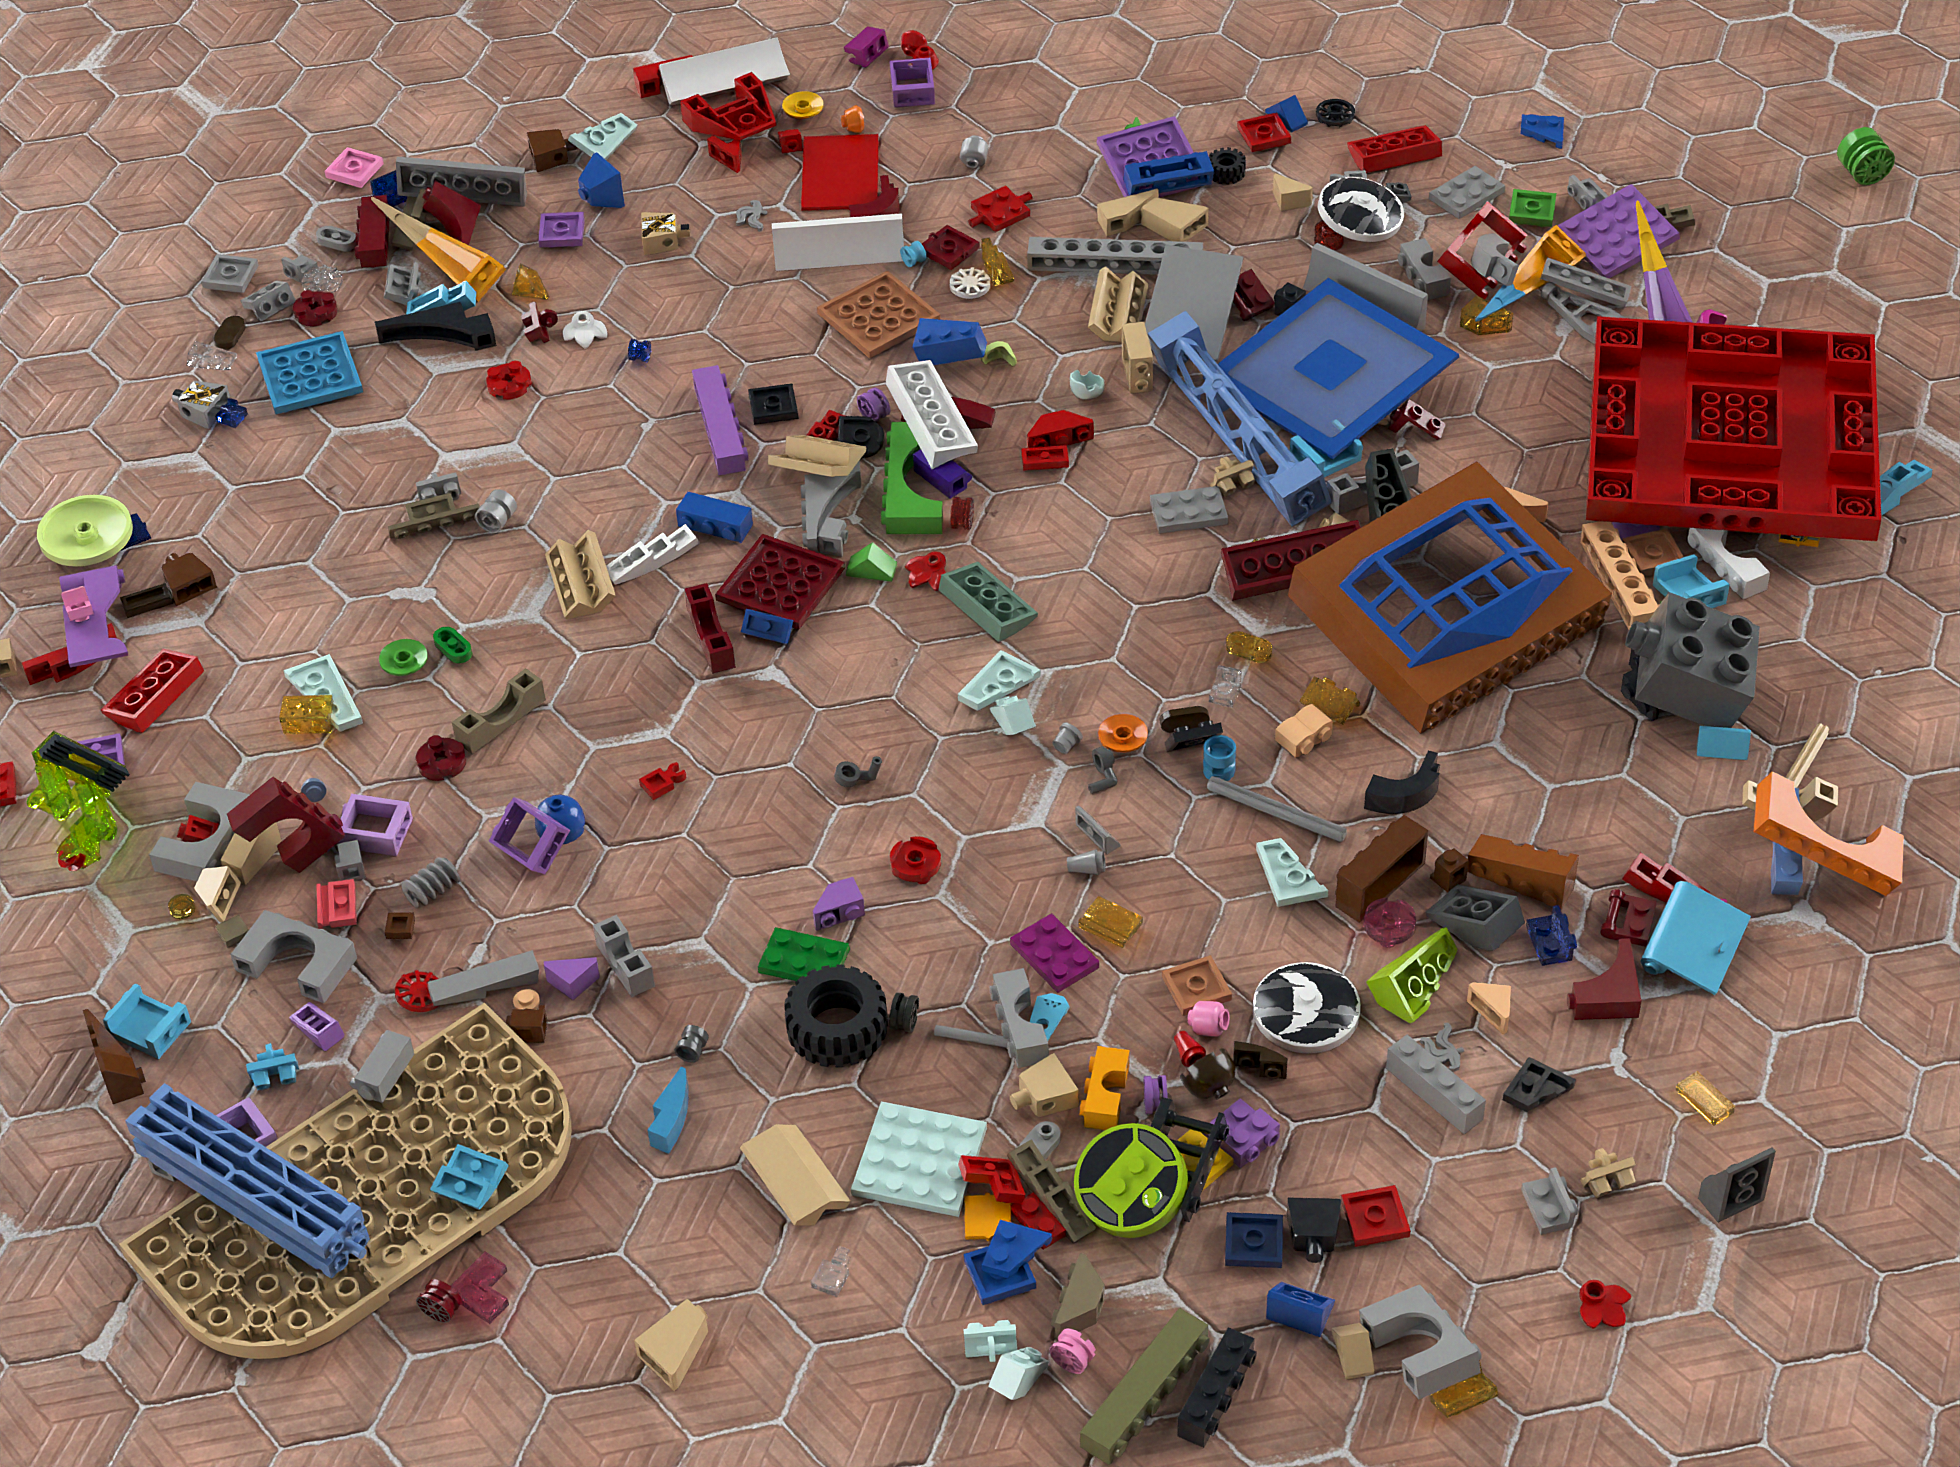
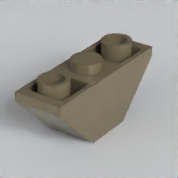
(1081, 1299)

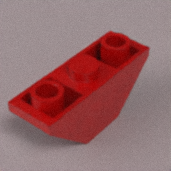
(1060, 429)

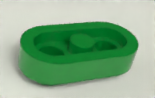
(452, 644)

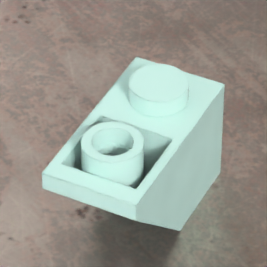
(1013, 714)
(1017, 1372)

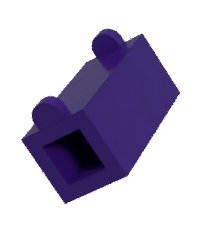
(947, 478)

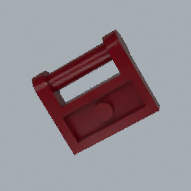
(1254, 295)
(1637, 920)

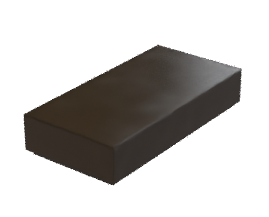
(146, 600)

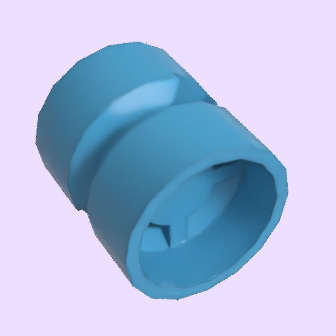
(1219, 757)

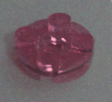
(1386, 933)

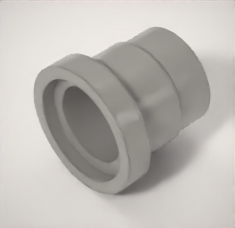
(1067, 738)

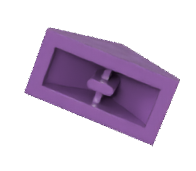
(572, 975)

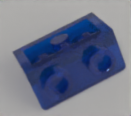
(387, 186)
(1552, 937)

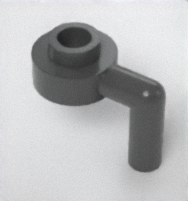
(1103, 762)
(848, 773)

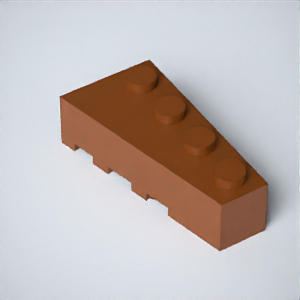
(1525, 870)

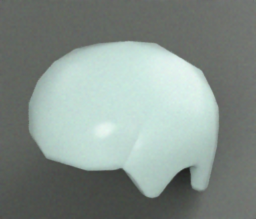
(1086, 386)

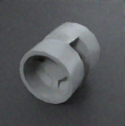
(495, 511)

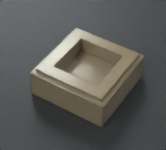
(232, 930)

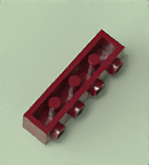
(373, 233)

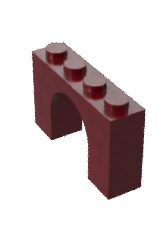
(278, 802)

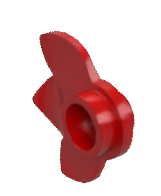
(924, 571)
(1605, 1307)

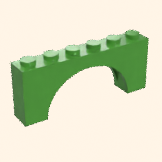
(904, 508)

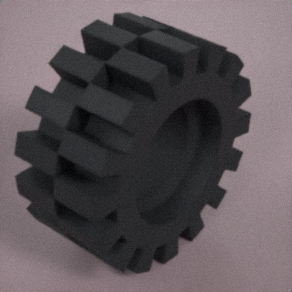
(1228, 165)

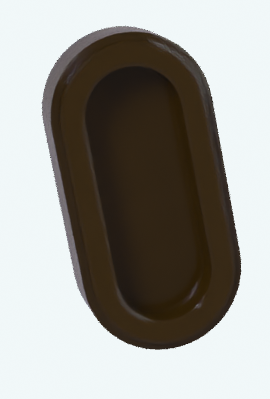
(229, 332)
(1183, 717)

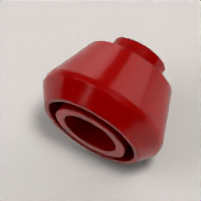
(911, 41)
(926, 52)

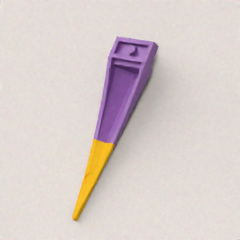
(1661, 292)

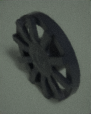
(1335, 112)

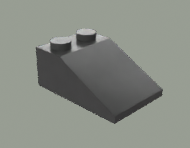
(1478, 916)
(1737, 1186)

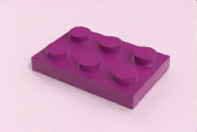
(1054, 953)

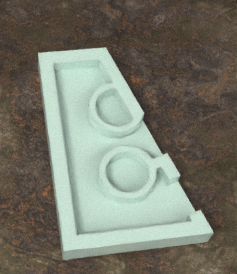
(1286, 875)

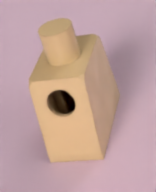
(1046, 1088)

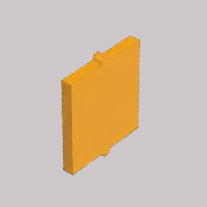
(983, 1216)

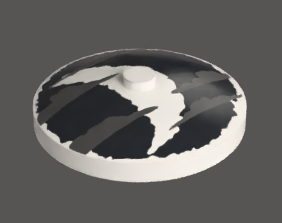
(1360, 209)
(1306, 1007)

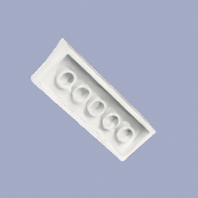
(716, 71)
(837, 242)
(930, 412)

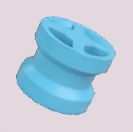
(913, 253)

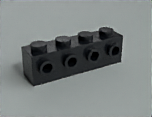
(1216, 1387)

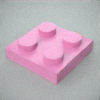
(354, 167)

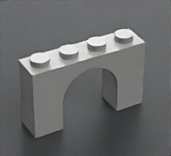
(190, 858)
(276, 933)
(1418, 1313)

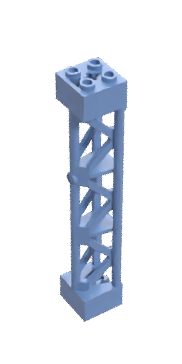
(1297, 486)

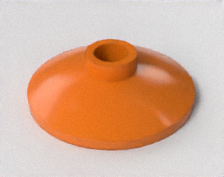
(1123, 733)

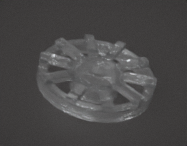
(322, 281)

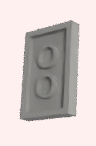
(1467, 192)
(1188, 509)

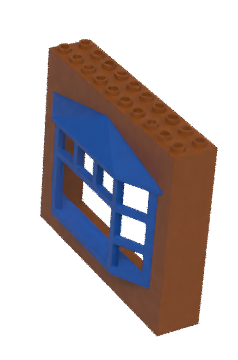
(1479, 648)

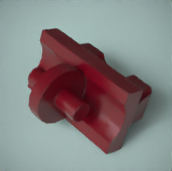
(537, 323)

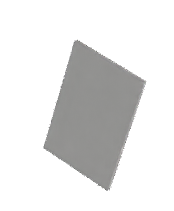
(1199, 284)

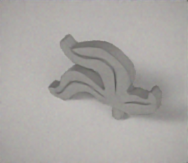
(754, 213)
(1448, 1052)

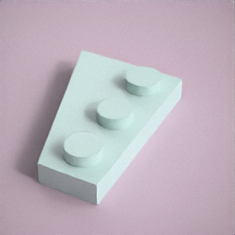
(604, 137)
(997, 680)

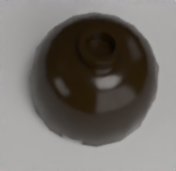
(1210, 1076)

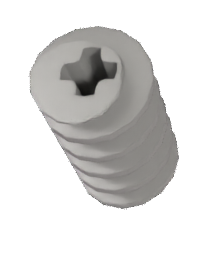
(429, 880)

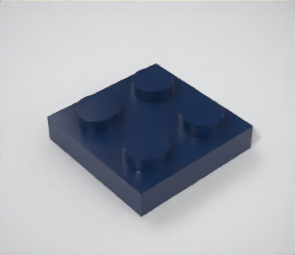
(1254, 1240)

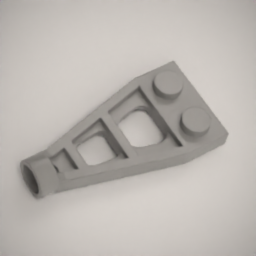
(1559, 298)

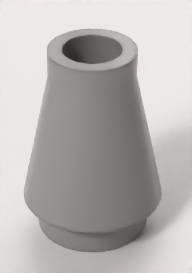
(1089, 862)

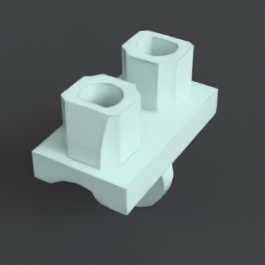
(990, 1340)

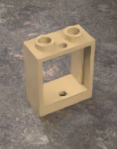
(1137, 357)

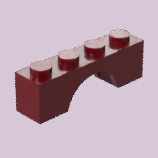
(704, 618)

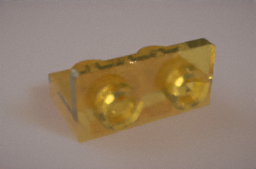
(995, 263)

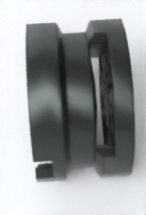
(904, 1012)

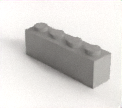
(1435, 1084)

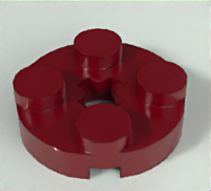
(324, 306)
(440, 747)

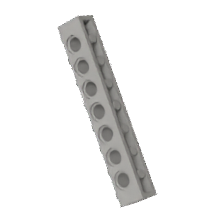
(1094, 254)

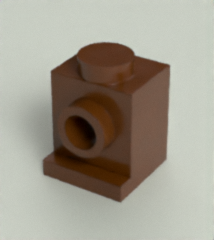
(1446, 866)
(529, 1024)

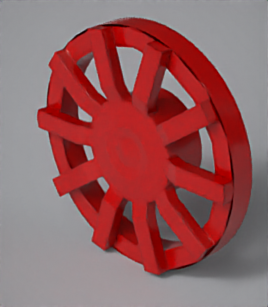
(417, 992)

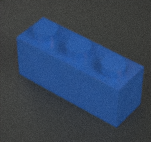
(714, 517)

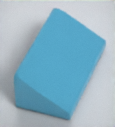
(1723, 742)

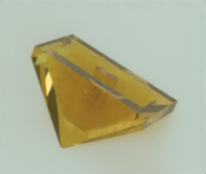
(529, 284)

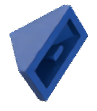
(1290, 113)

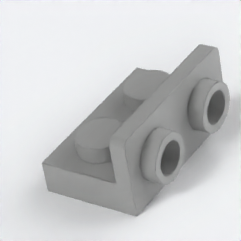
(269, 299)
(1550, 1203)

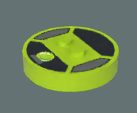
(1131, 1180)

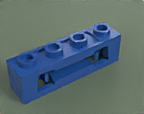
(1169, 173)

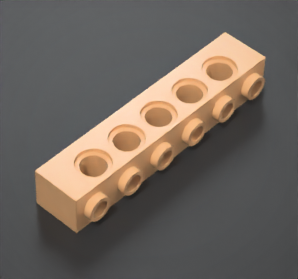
(1618, 572)

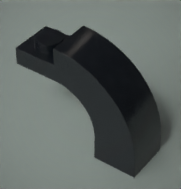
(1407, 794)

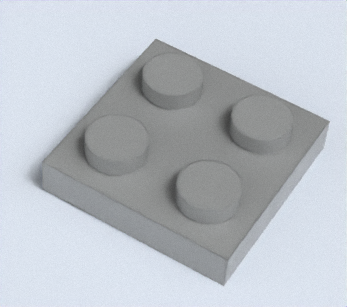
(230, 273)

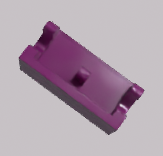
(867, 46)

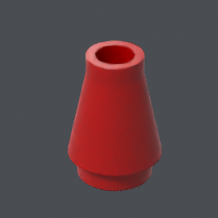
(1188, 1048)

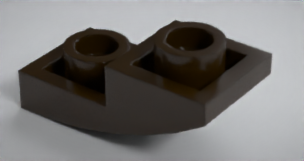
(1271, 1063)

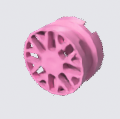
(1072, 1351)

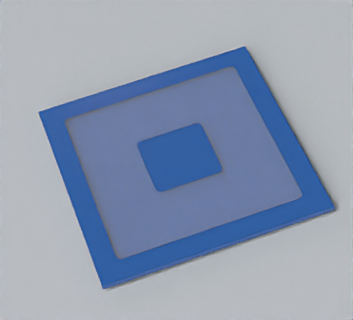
(1333, 367)

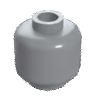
(974, 151)

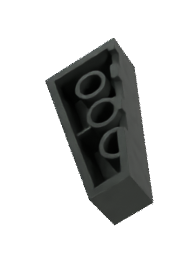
(1384, 483)

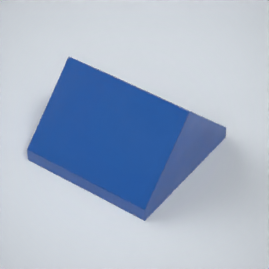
(1298, 1308)

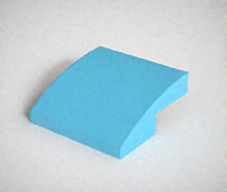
(469, 1177)

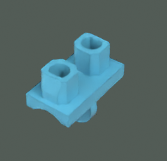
(272, 1063)

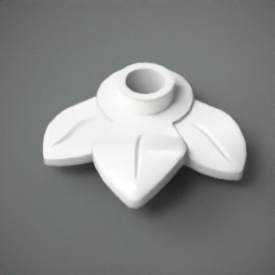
(585, 330)

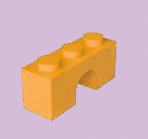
(1108, 1070)

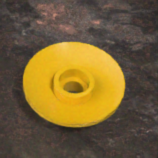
(802, 105)

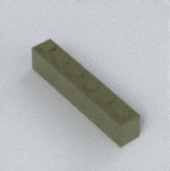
(1144, 1387)

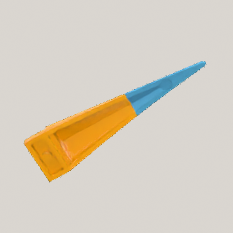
(1554, 245)

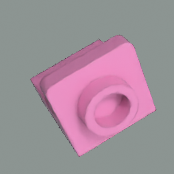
(77, 604)

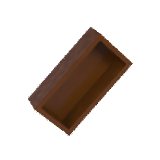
(1381, 867)

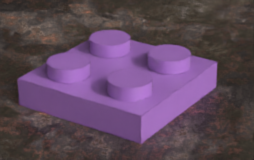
(561, 229)

